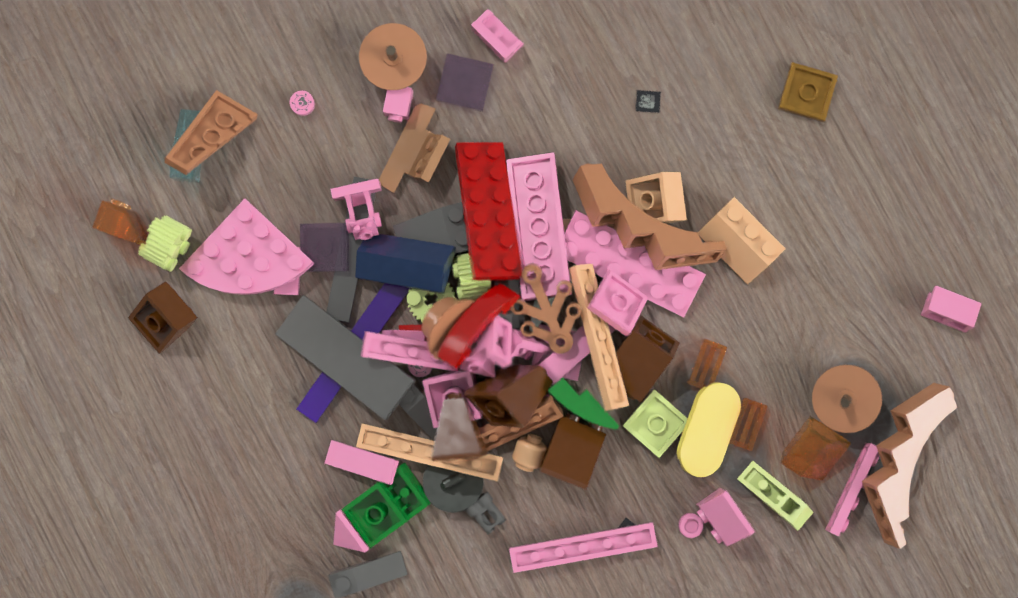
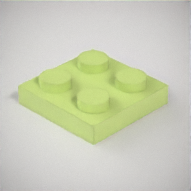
(656, 423)

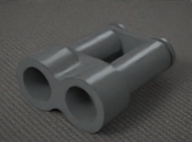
(481, 505)

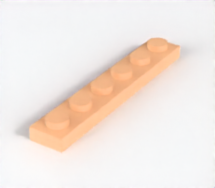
(598, 340)
(421, 450)

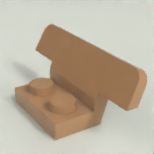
(416, 150)

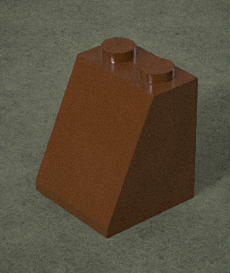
(644, 357)
(510, 395)
(573, 451)

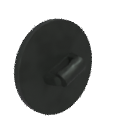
(451, 489)

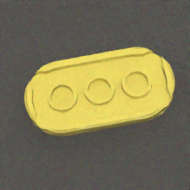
(708, 429)

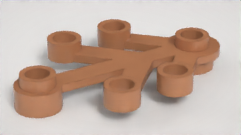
(547, 312)

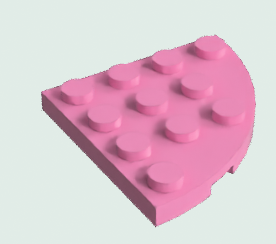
(246, 255)

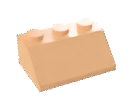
(747, 241)

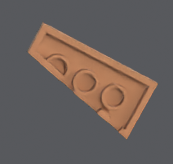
(210, 130)

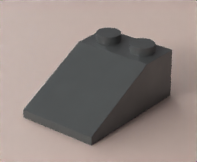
(439, 226)

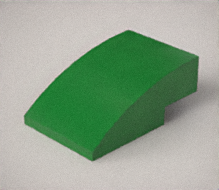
(582, 404)
(386, 506)

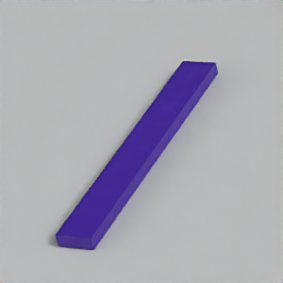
(373, 321)

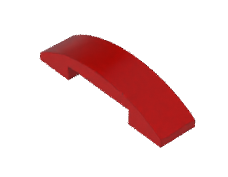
(473, 322)

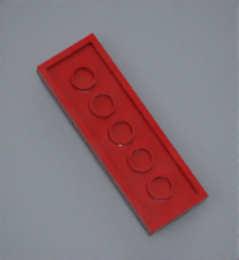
(488, 211)

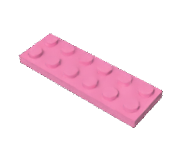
(539, 221)
(602, 247)

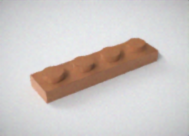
(544, 414)

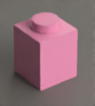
(398, 104)

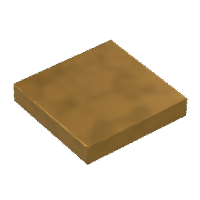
(807, 92)

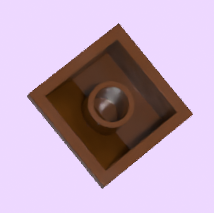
(162, 317)

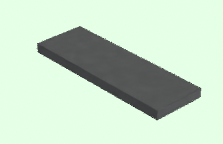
(338, 354)

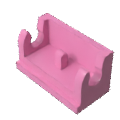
(496, 36)
(951, 309)
(525, 346)

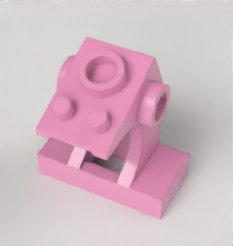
(357, 195)
(487, 352)

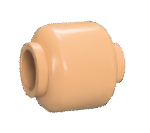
(529, 452)

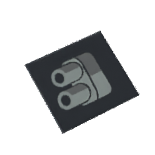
(648, 101)

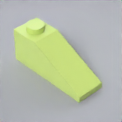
(775, 495)

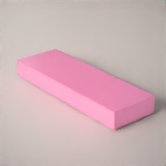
(361, 462)

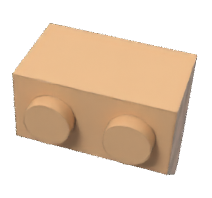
(659, 196)

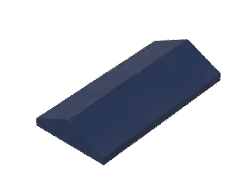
(405, 262)

